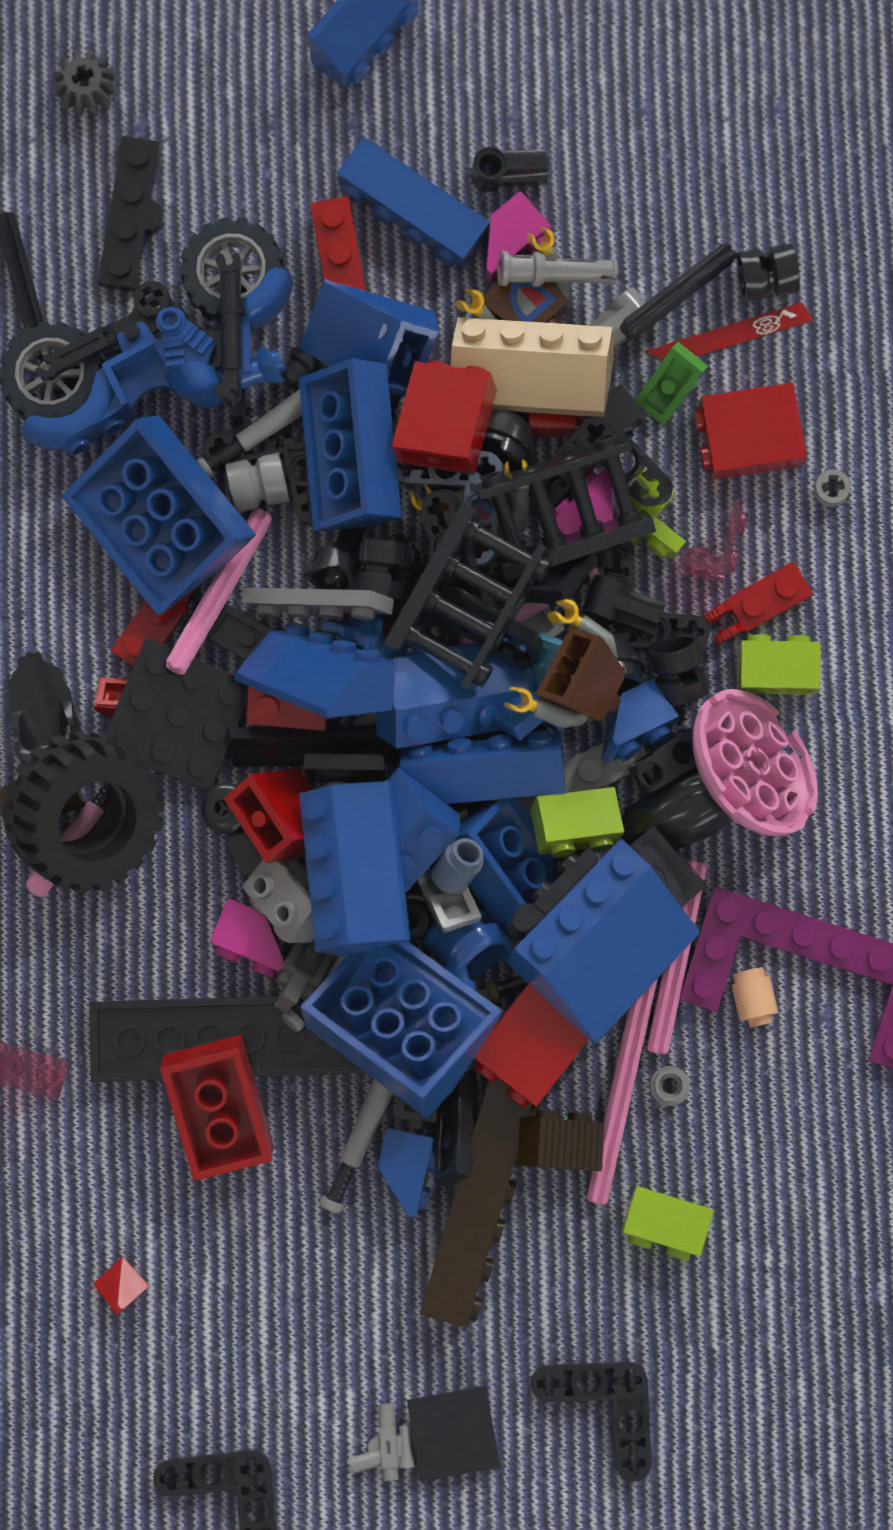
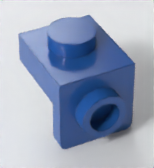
(518, 723)

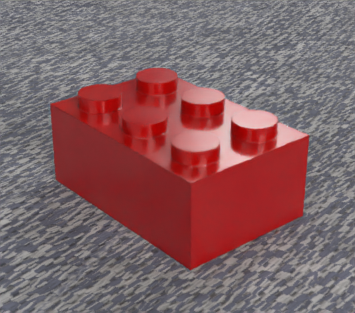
(217, 1107)

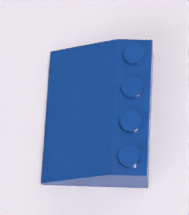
(158, 513)
(605, 942)
(402, 1021)

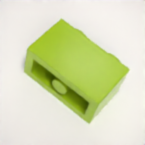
(779, 665)
(577, 821)
(666, 1222)

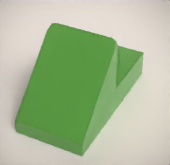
(671, 383)

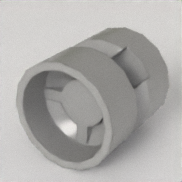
(257, 482)

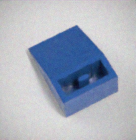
(369, 328)

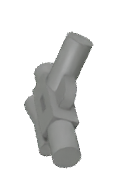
(388, 1449)

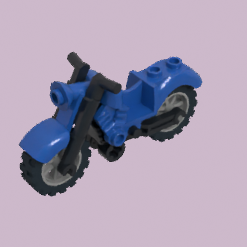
(155, 346)

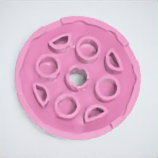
(743, 765)

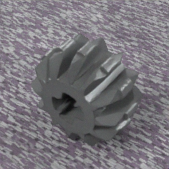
(70, 77)

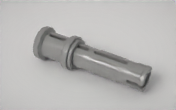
(538, 269)

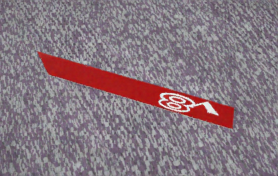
(739, 331)

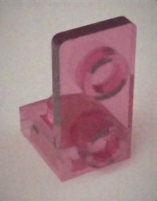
(701, 560)
(32, 1071)

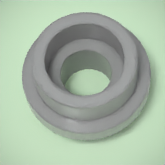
(678, 1076)

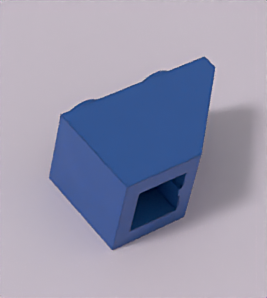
(639, 721)
(404, 1166)

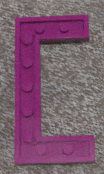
(737, 916)

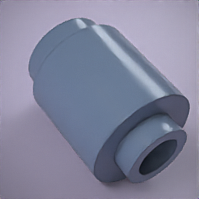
(458, 866)

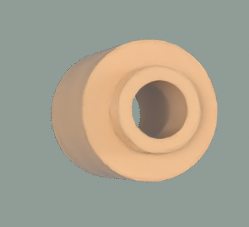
(754, 997)

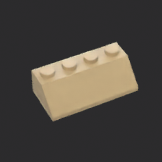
(539, 363)

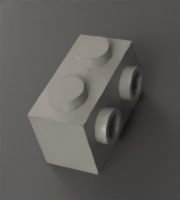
(283, 896)

